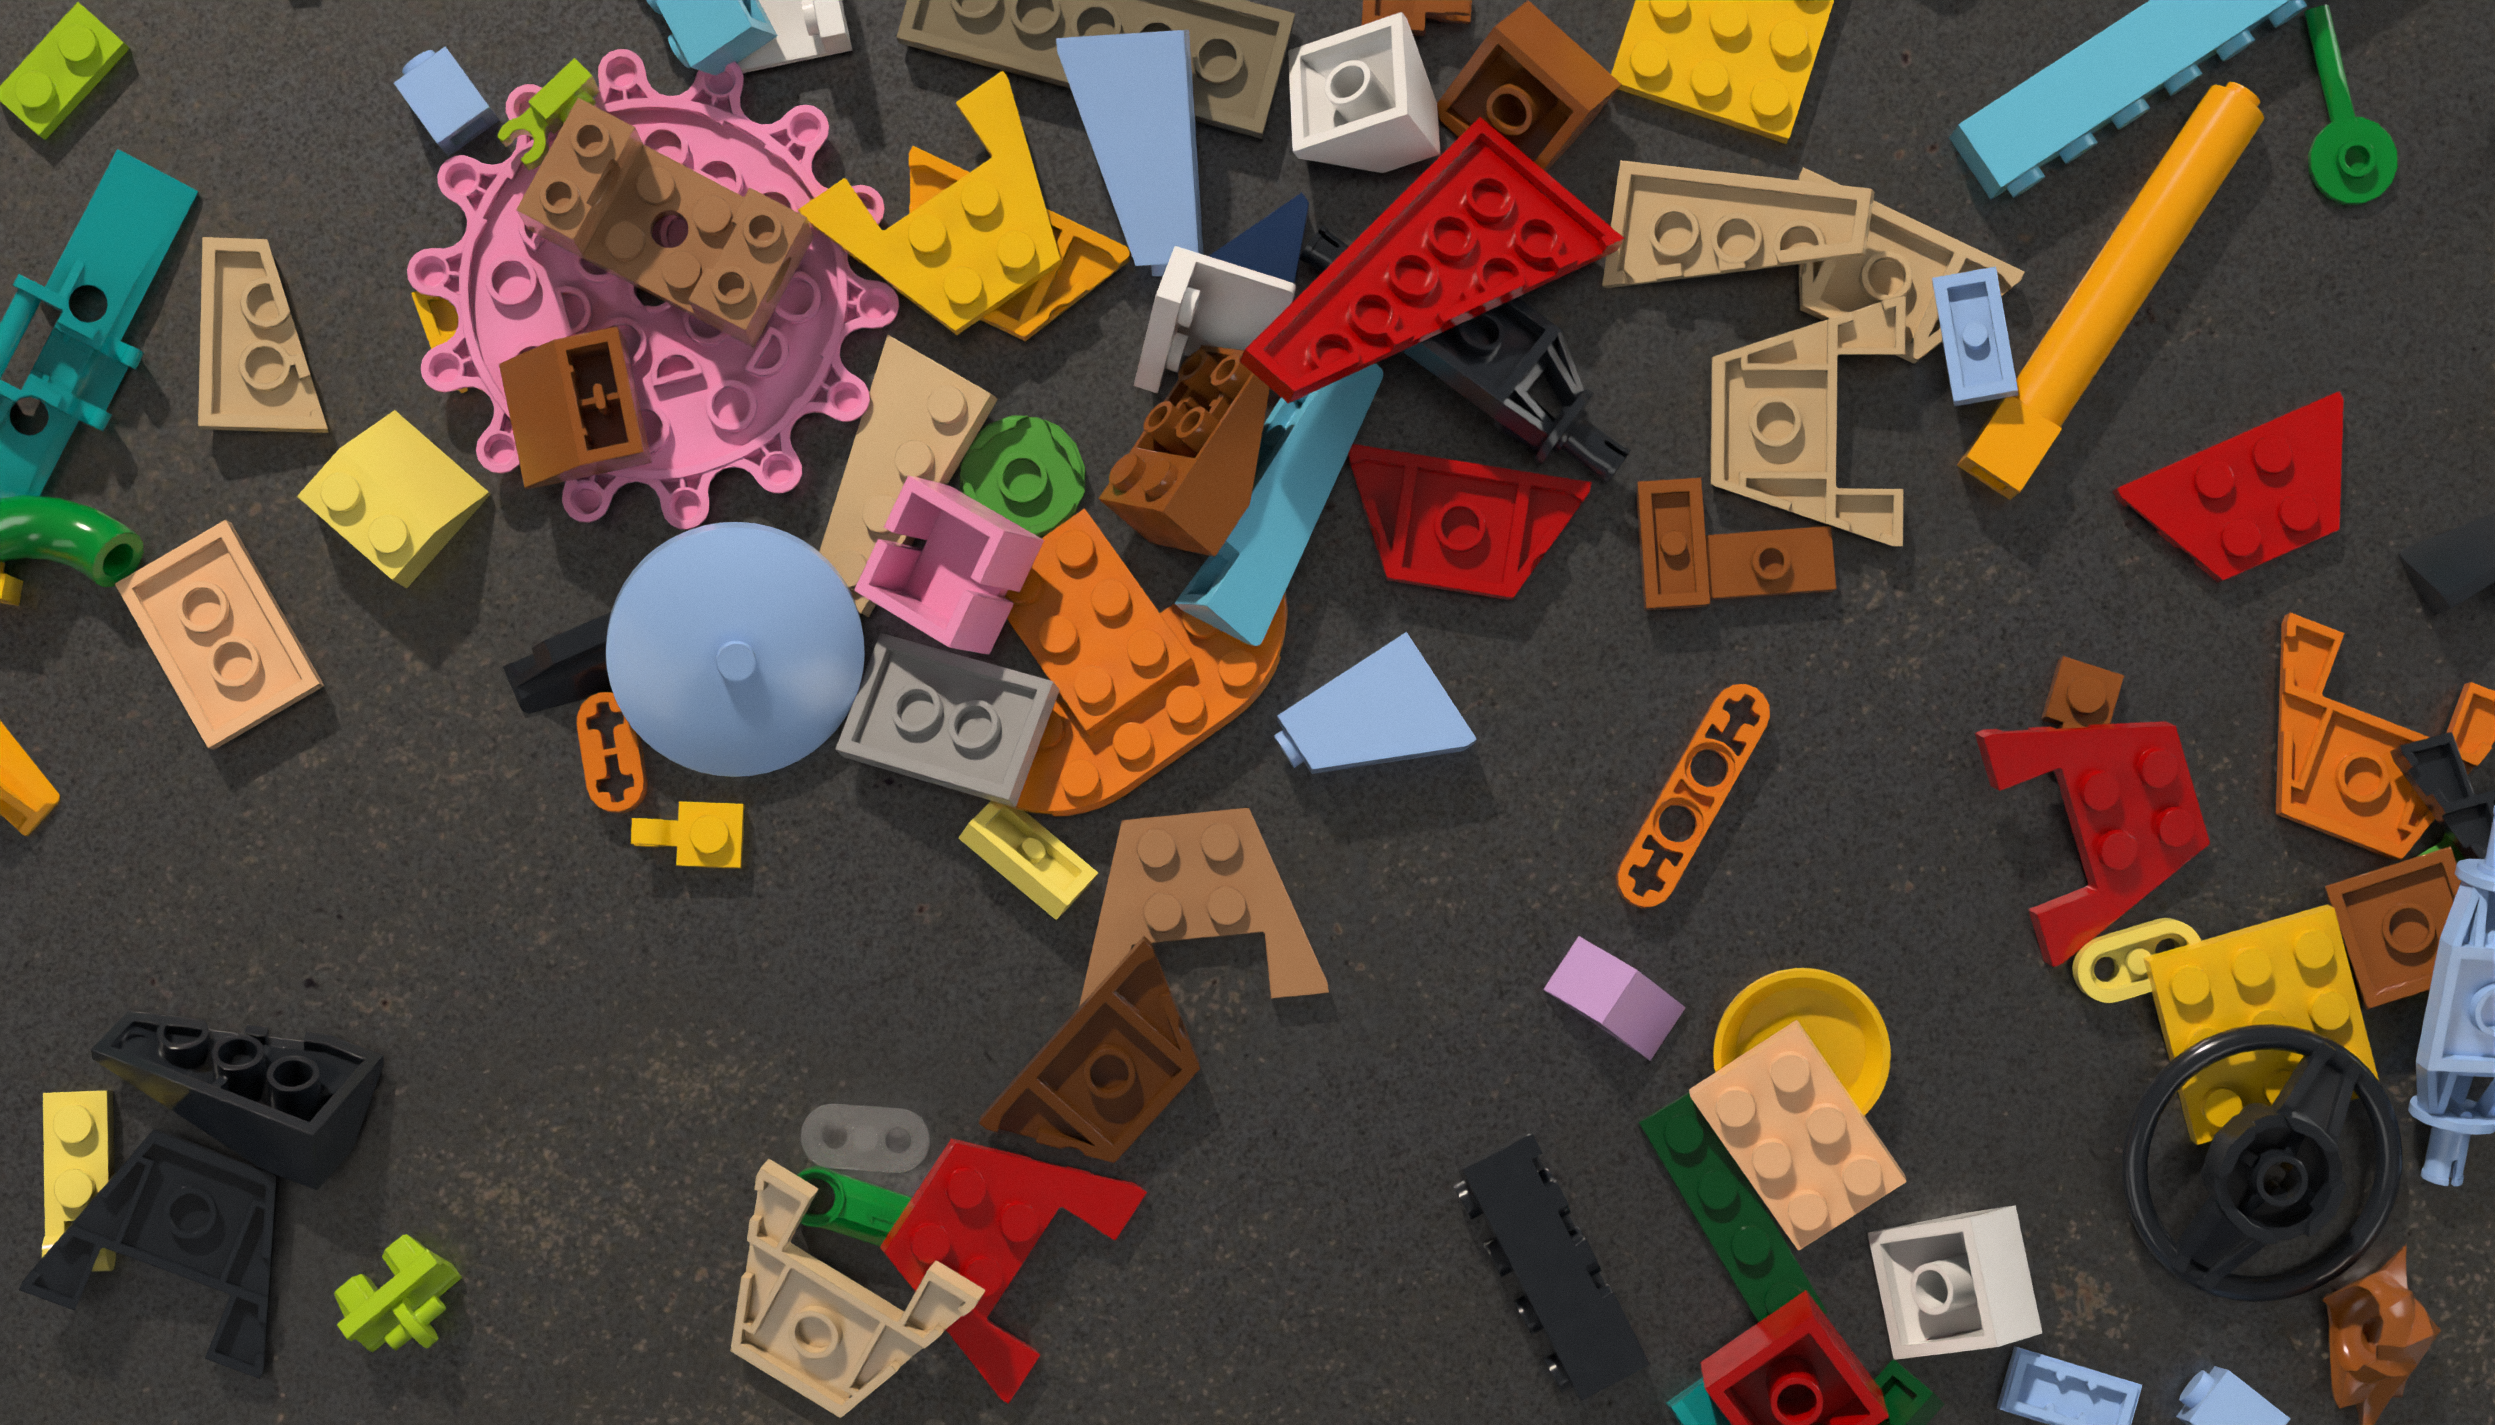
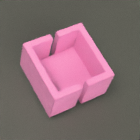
(961, 574)

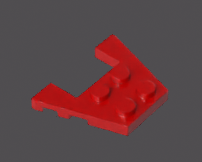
(2126, 809)
(982, 1219)

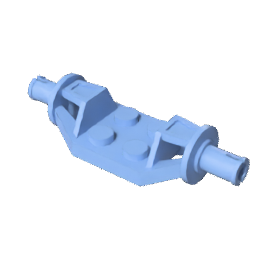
(2460, 1025)

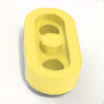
(2127, 952)

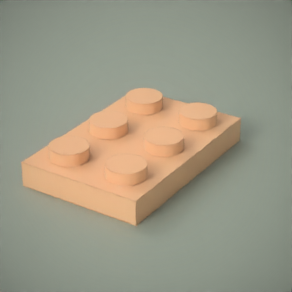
(219, 635)
(1797, 1135)

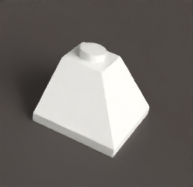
(1363, 99)

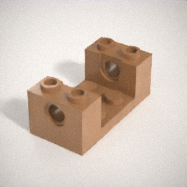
(607, 192)

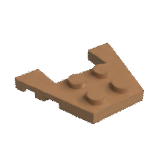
(1197, 882)

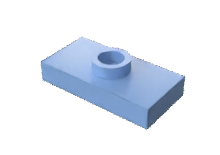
(2065, 1392)

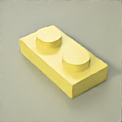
(1028, 856)

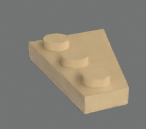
(249, 346)

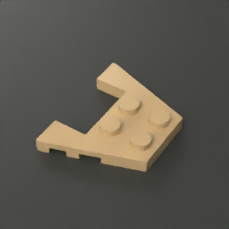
(1780, 421)
(817, 1324)

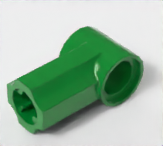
(858, 1209)

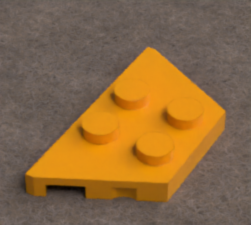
(1084, 254)

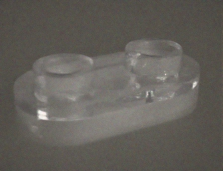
(866, 1138)

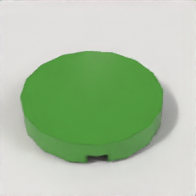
(1025, 472)

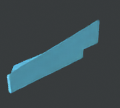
(1294, 474)

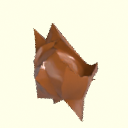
(2376, 1338)

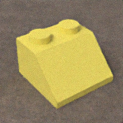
(394, 497)

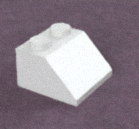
(1955, 1283)

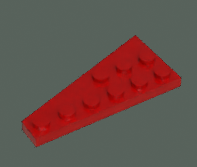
(1446, 250)

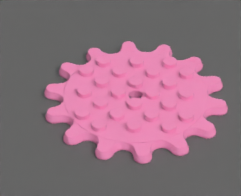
(699, 391)

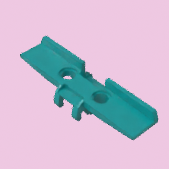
(81, 362)

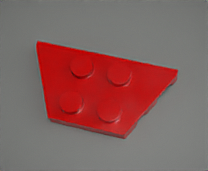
(2250, 492)
(1460, 520)

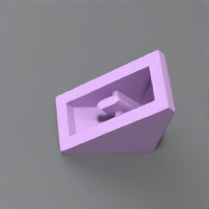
(1615, 997)

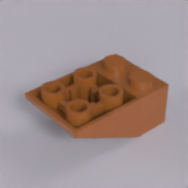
(1195, 457)

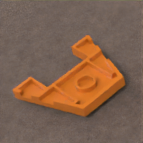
(2338, 759)

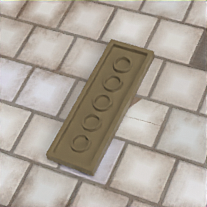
(1233, 43)

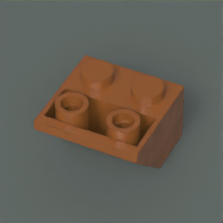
(575, 408)

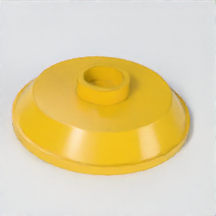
(1832, 1013)

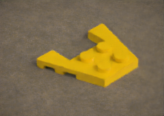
(970, 241)

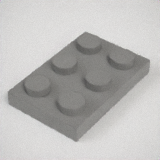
(947, 719)

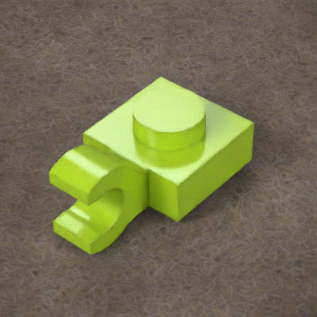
(549, 111)

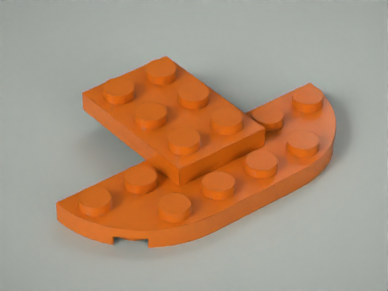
(1129, 678)

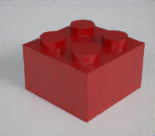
(1792, 1373)

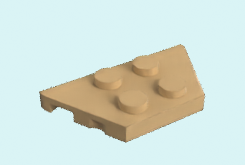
(1897, 263)

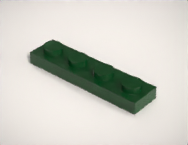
(1726, 1208)

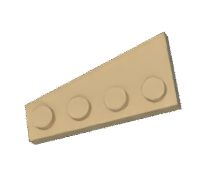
(914, 426)

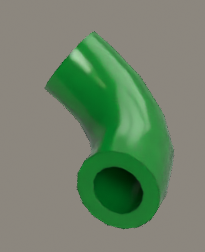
(70, 536)

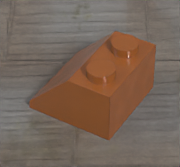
(1529, 87)

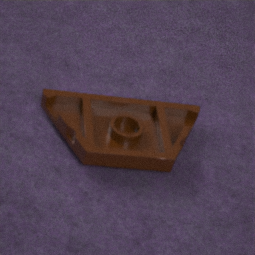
(1104, 1067)

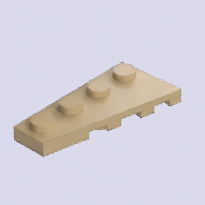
(1725, 222)

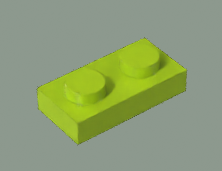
(61, 71)

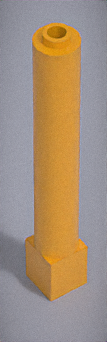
(2113, 289)

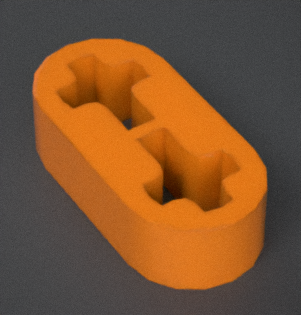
(596, 756)

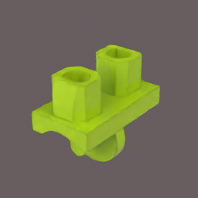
(401, 1305)

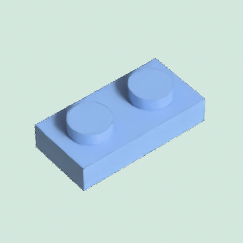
(1975, 336)

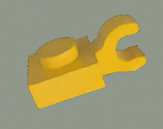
(704, 834)

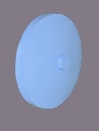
(735, 649)

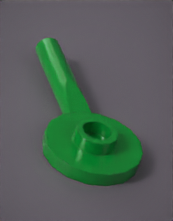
(2352, 155)

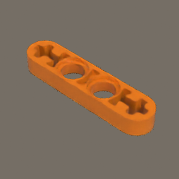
(1698, 799)

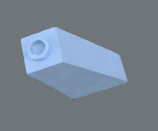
(1143, 132)

